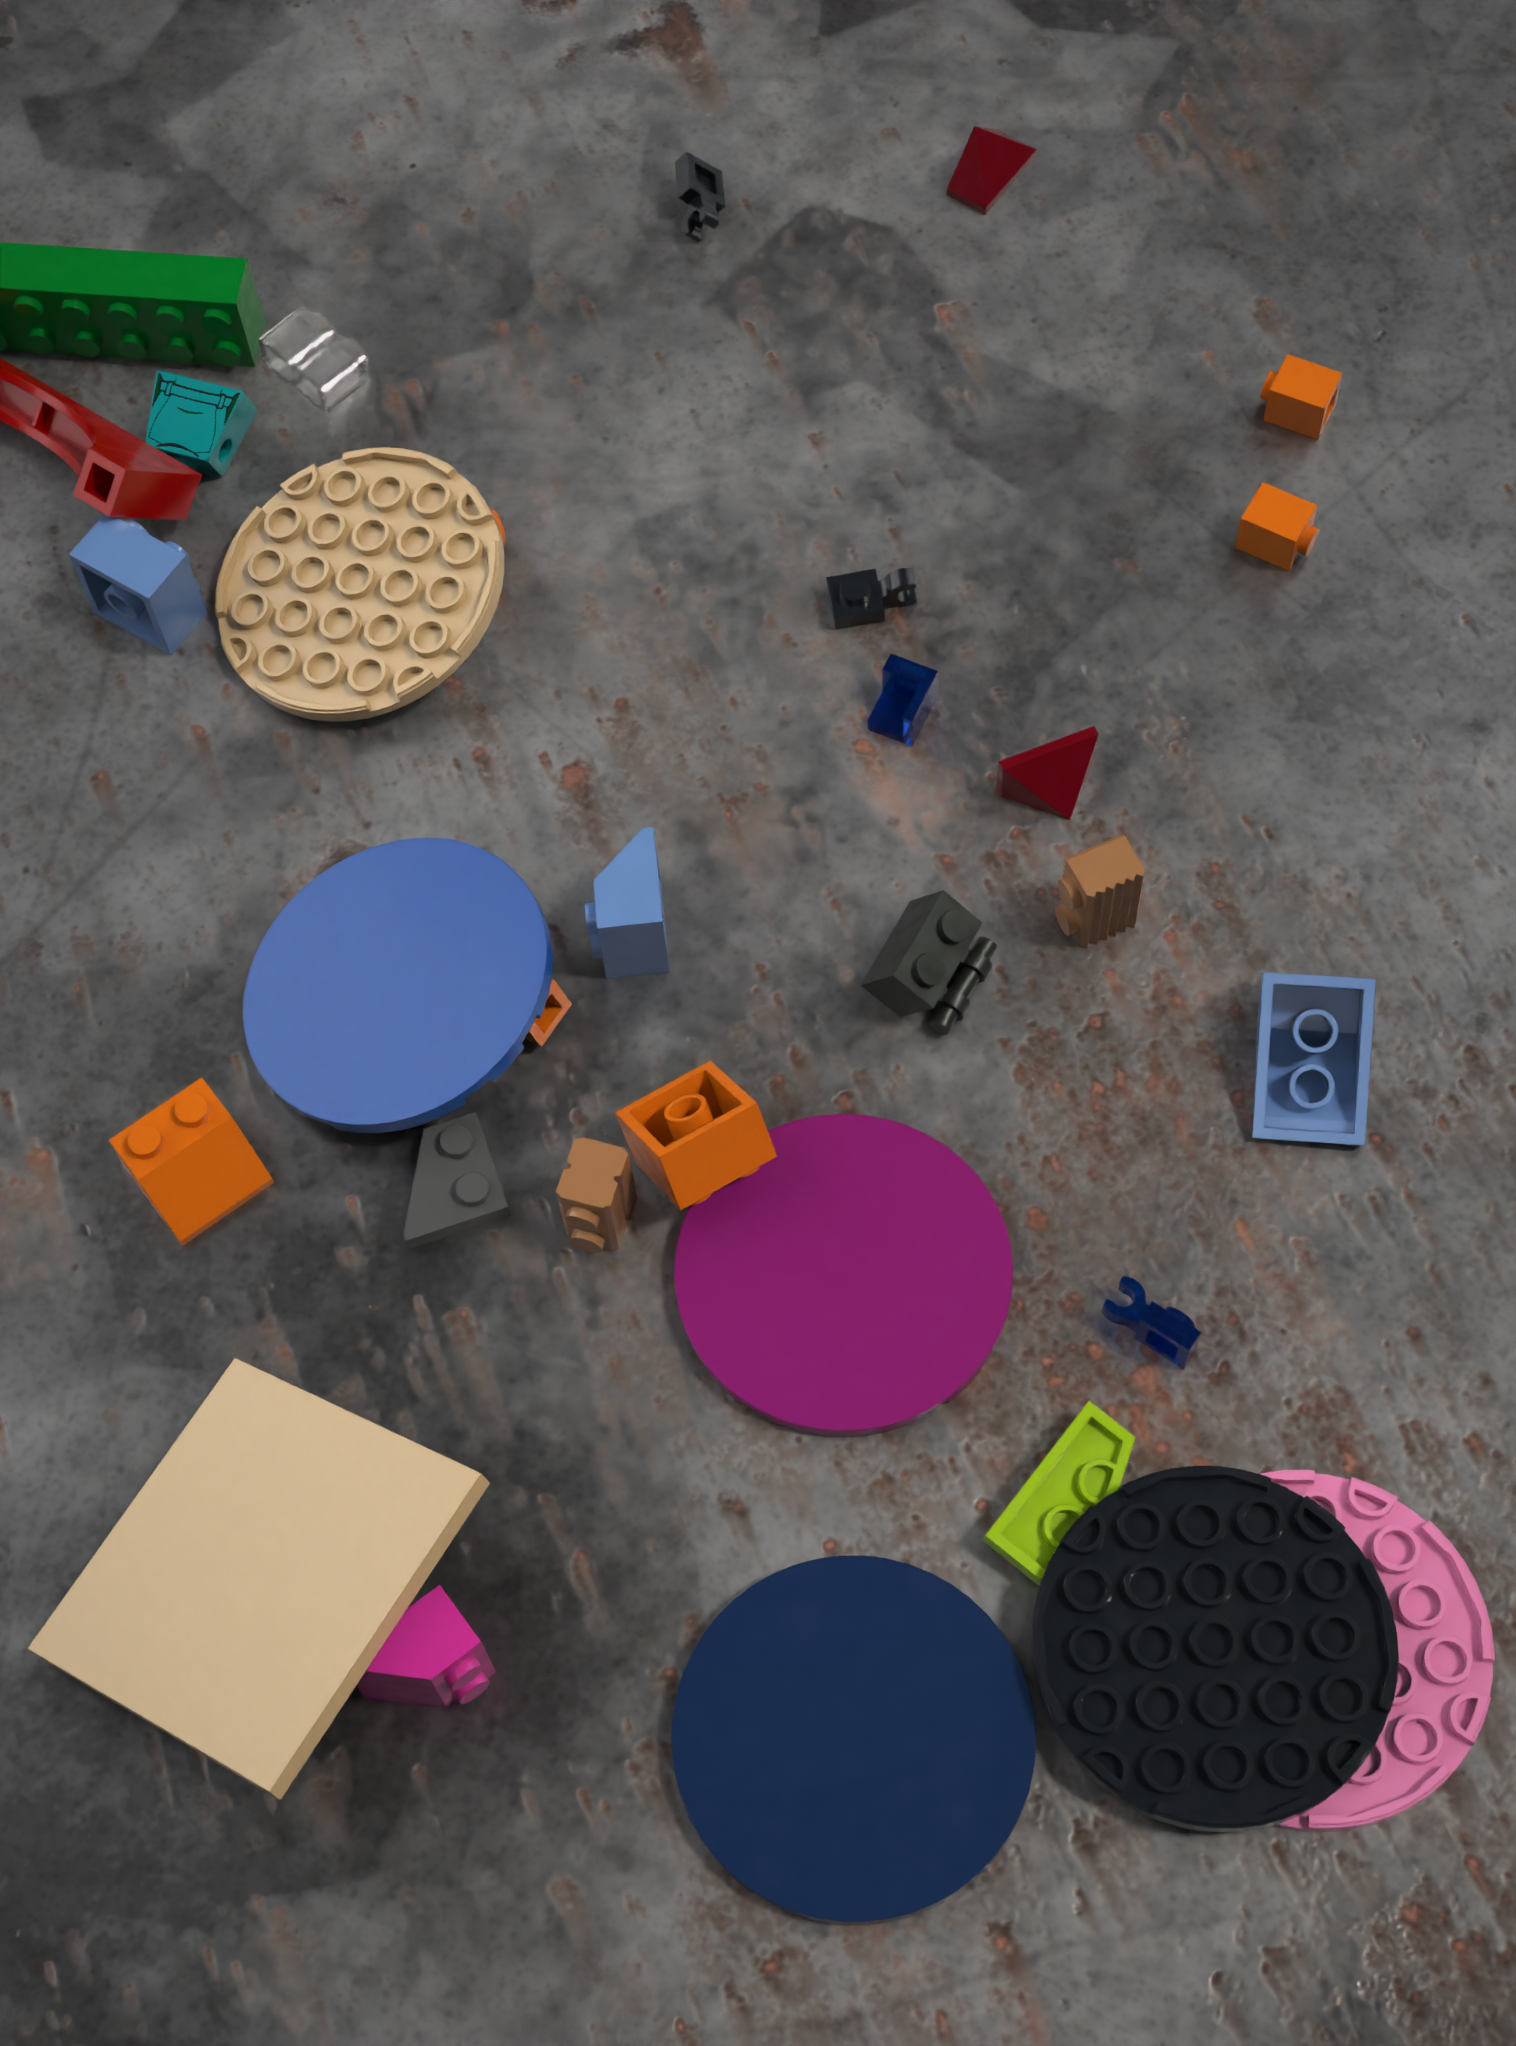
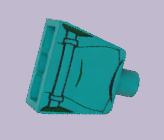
(198, 421)

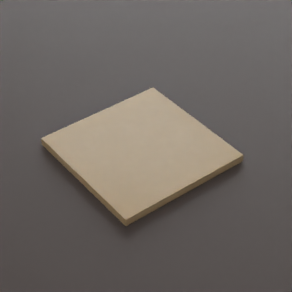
(259, 1573)

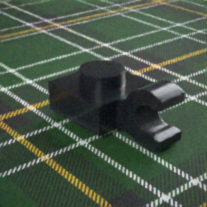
(703, 190)
(861, 598)

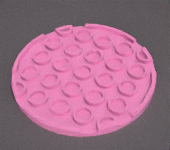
(1441, 1650)

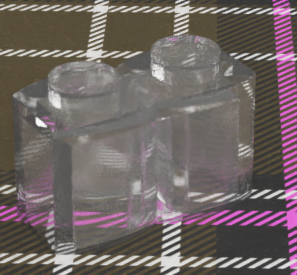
(315, 358)

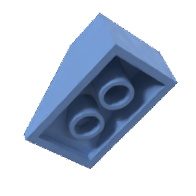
(1313, 1058)

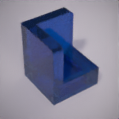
(905, 700)

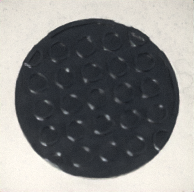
(1214, 1649)

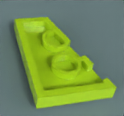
(1070, 1479)

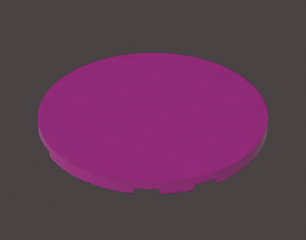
(846, 1277)

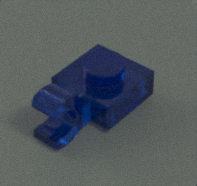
(1160, 1329)

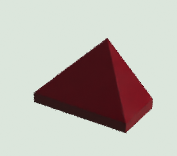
(988, 168)
(1050, 774)

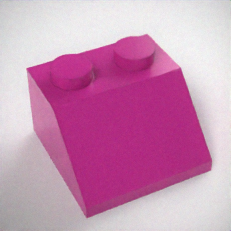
(429, 1658)

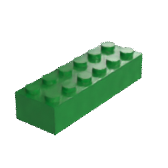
(129, 305)

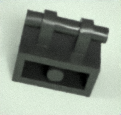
(923, 955)

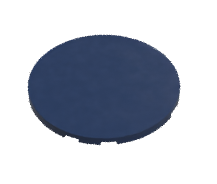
(853, 1740)

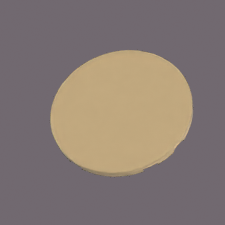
(360, 585)

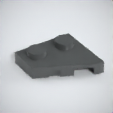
(453, 1183)

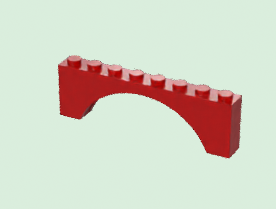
(112, 466)

